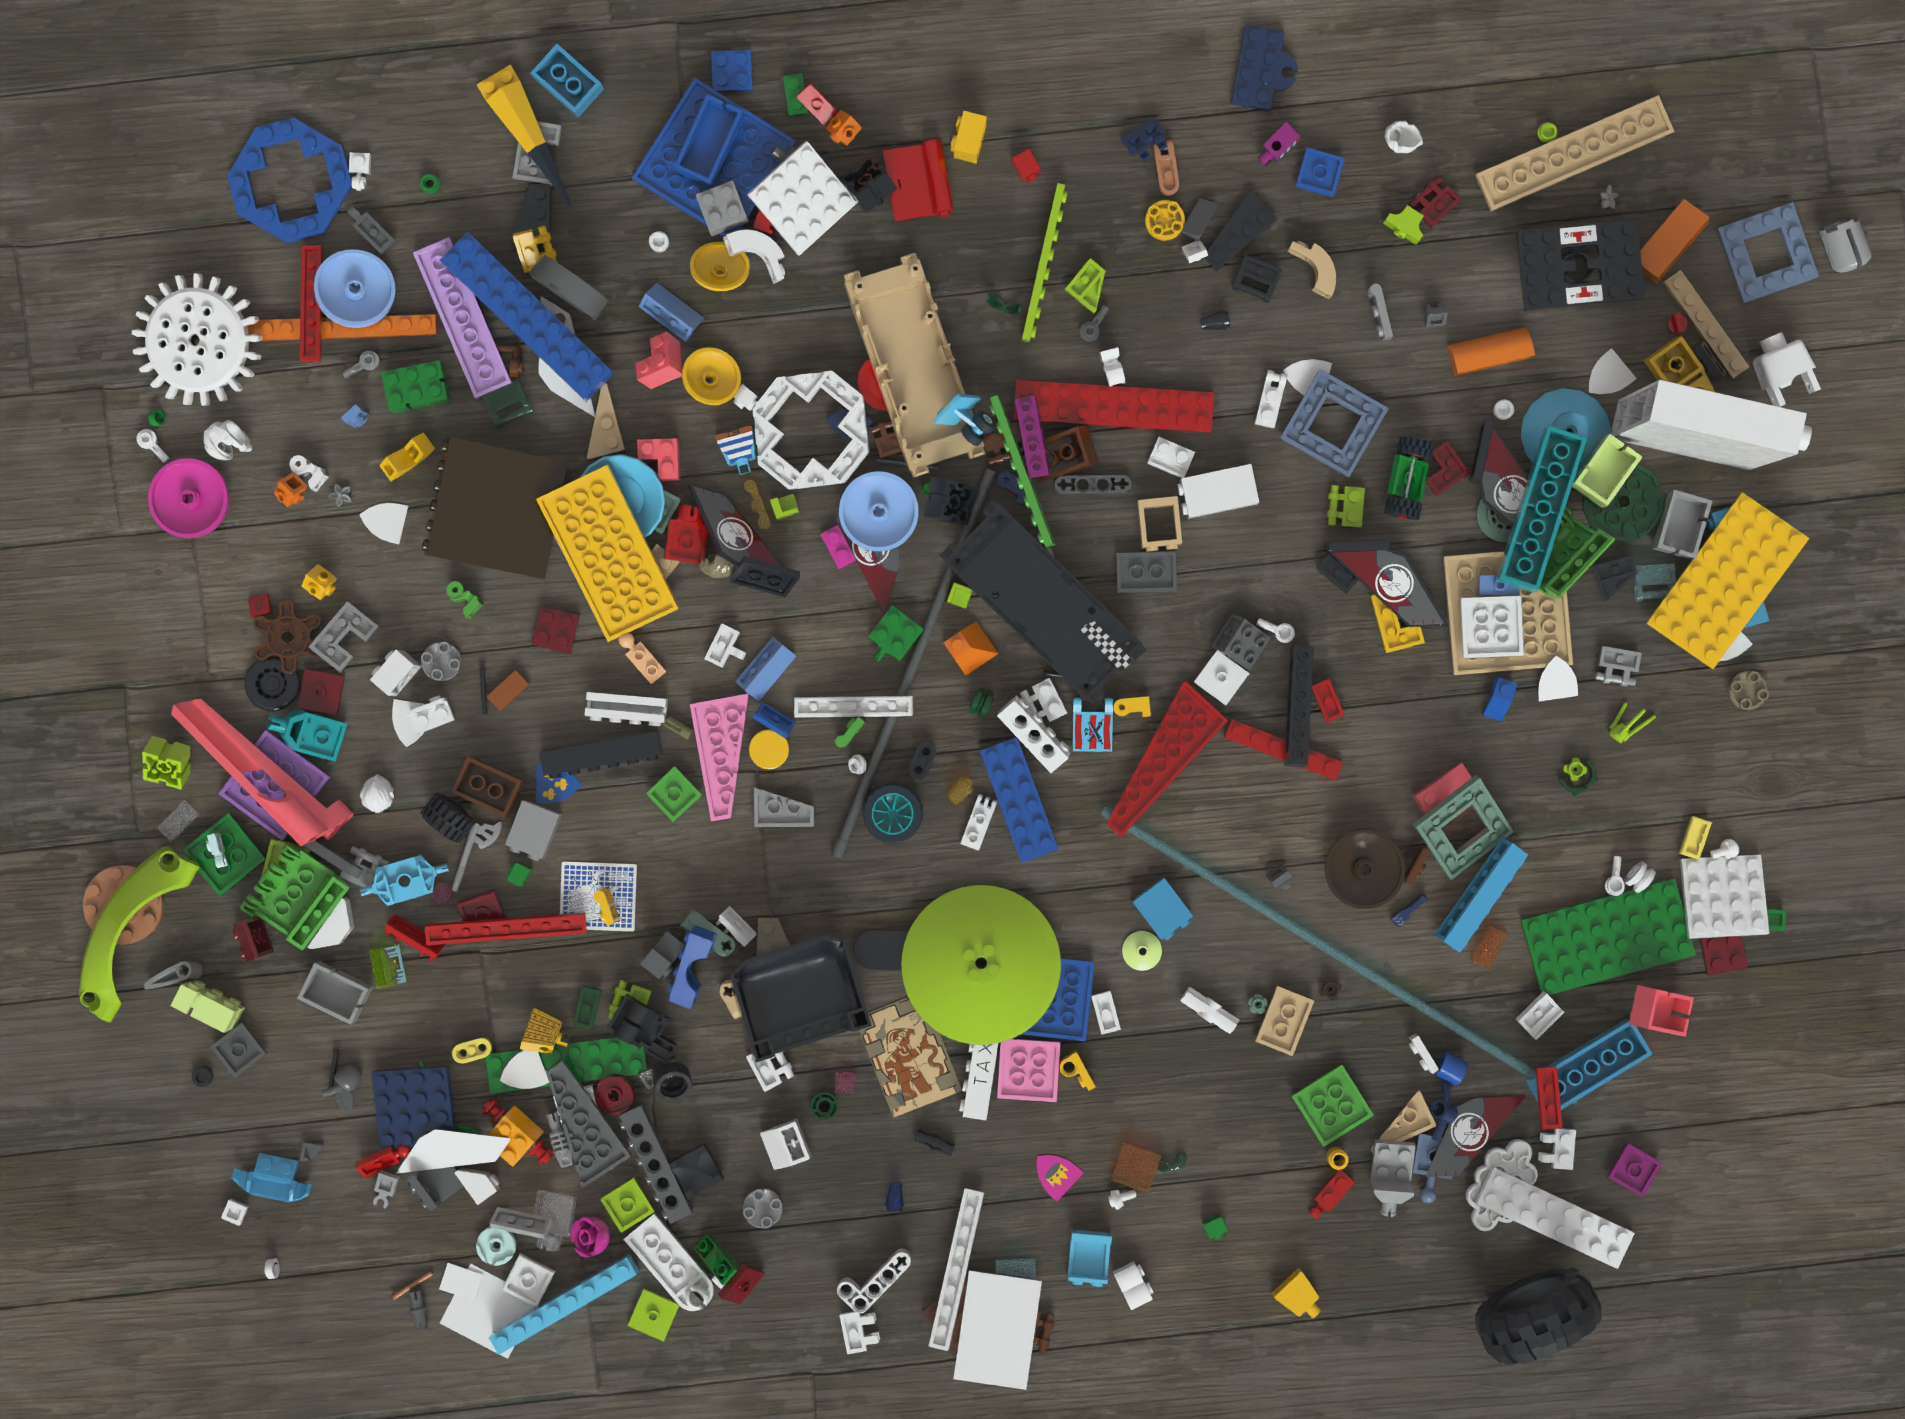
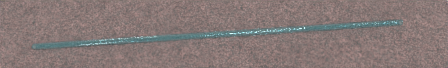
(1327, 948)

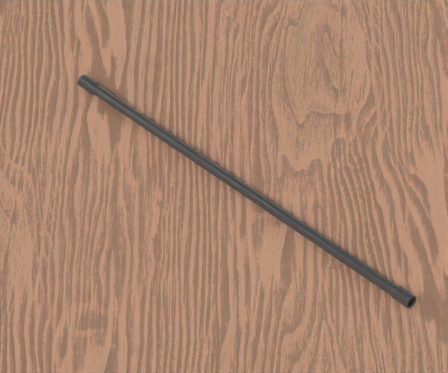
(842, 842)

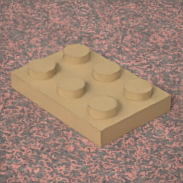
(1284, 1020)

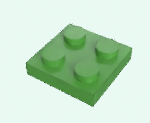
(674, 794)

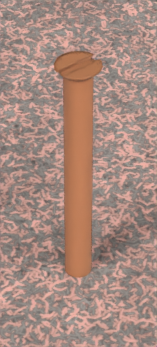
(412, 1285)

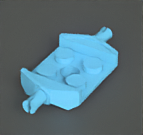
(416, 868)

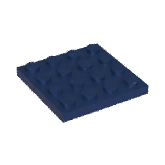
(412, 1104)

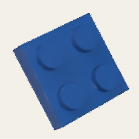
(732, 71)
(1319, 172)

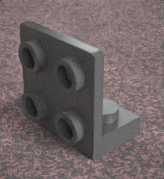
(1241, 641)

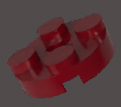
(611, 1104)

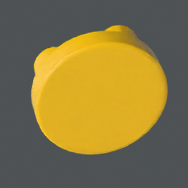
(1165, 220)
(768, 749)

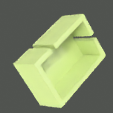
(1606, 470)
(208, 1005)

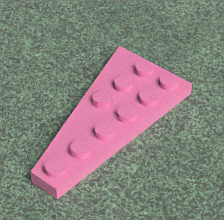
(719, 742)

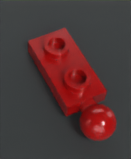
(381, 1160)

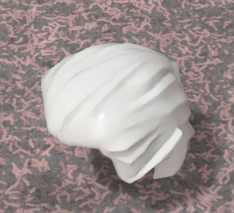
(1403, 137)
(377, 794)

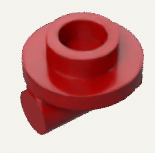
(1677, 323)

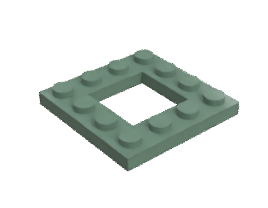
(1430, 826)

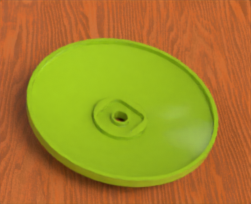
(987, 1002)

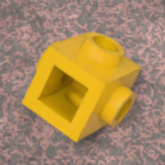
(319, 582)

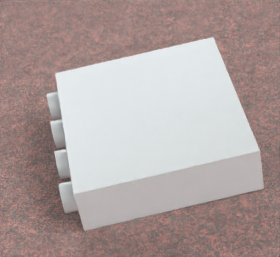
(1709, 426)

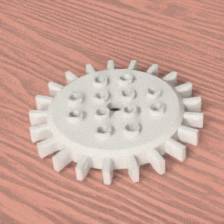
(223, 317)

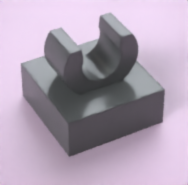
(1436, 316)
(1279, 877)

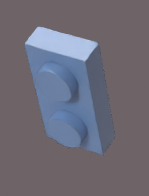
(355, 416)

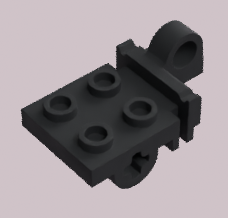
(641, 1026)

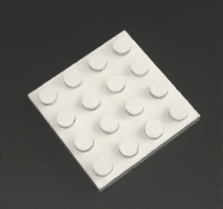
(802, 198)
(1724, 896)

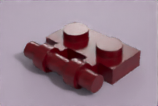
(1439, 206)

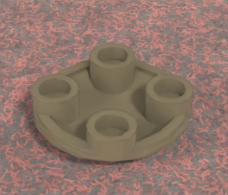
(1748, 690)

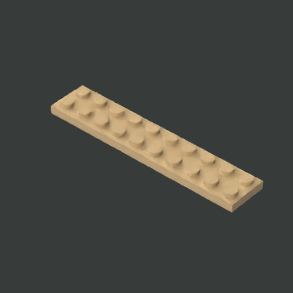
(1574, 153)

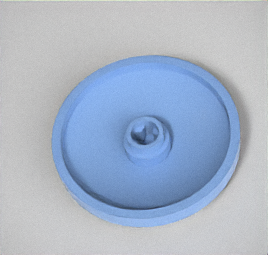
(354, 288)
(878, 511)

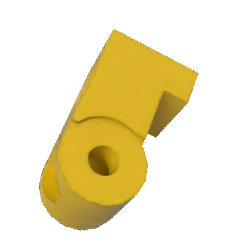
(1128, 705)

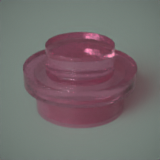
(442, 893)

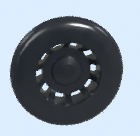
(272, 684)

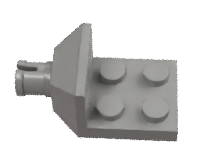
(1392, 1173)

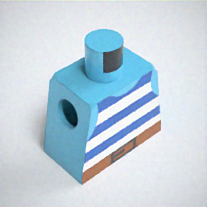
(738, 447)

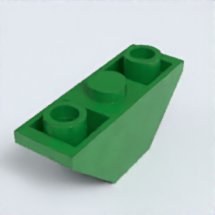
(717, 1258)

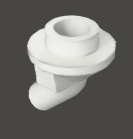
(1728, 848)
(1116, 1198)

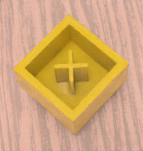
(970, 135)

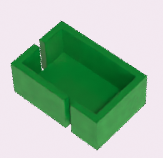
(416, 385)

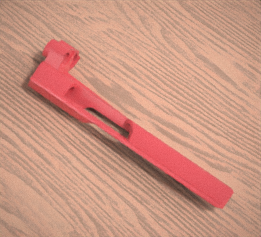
(298, 811)

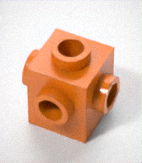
(843, 128)
(290, 489)

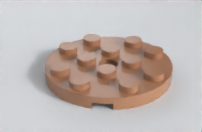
(100, 891)

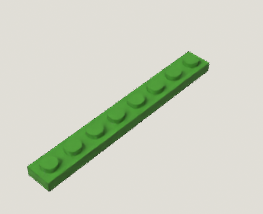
(1017, 463)

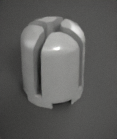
(1846, 245)

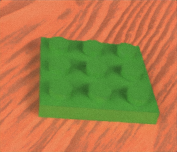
(1332, 1105)

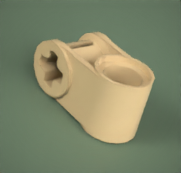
(729, 999)

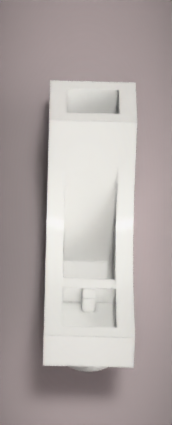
(760, 244)

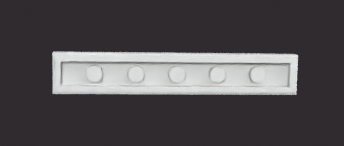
(853, 706)

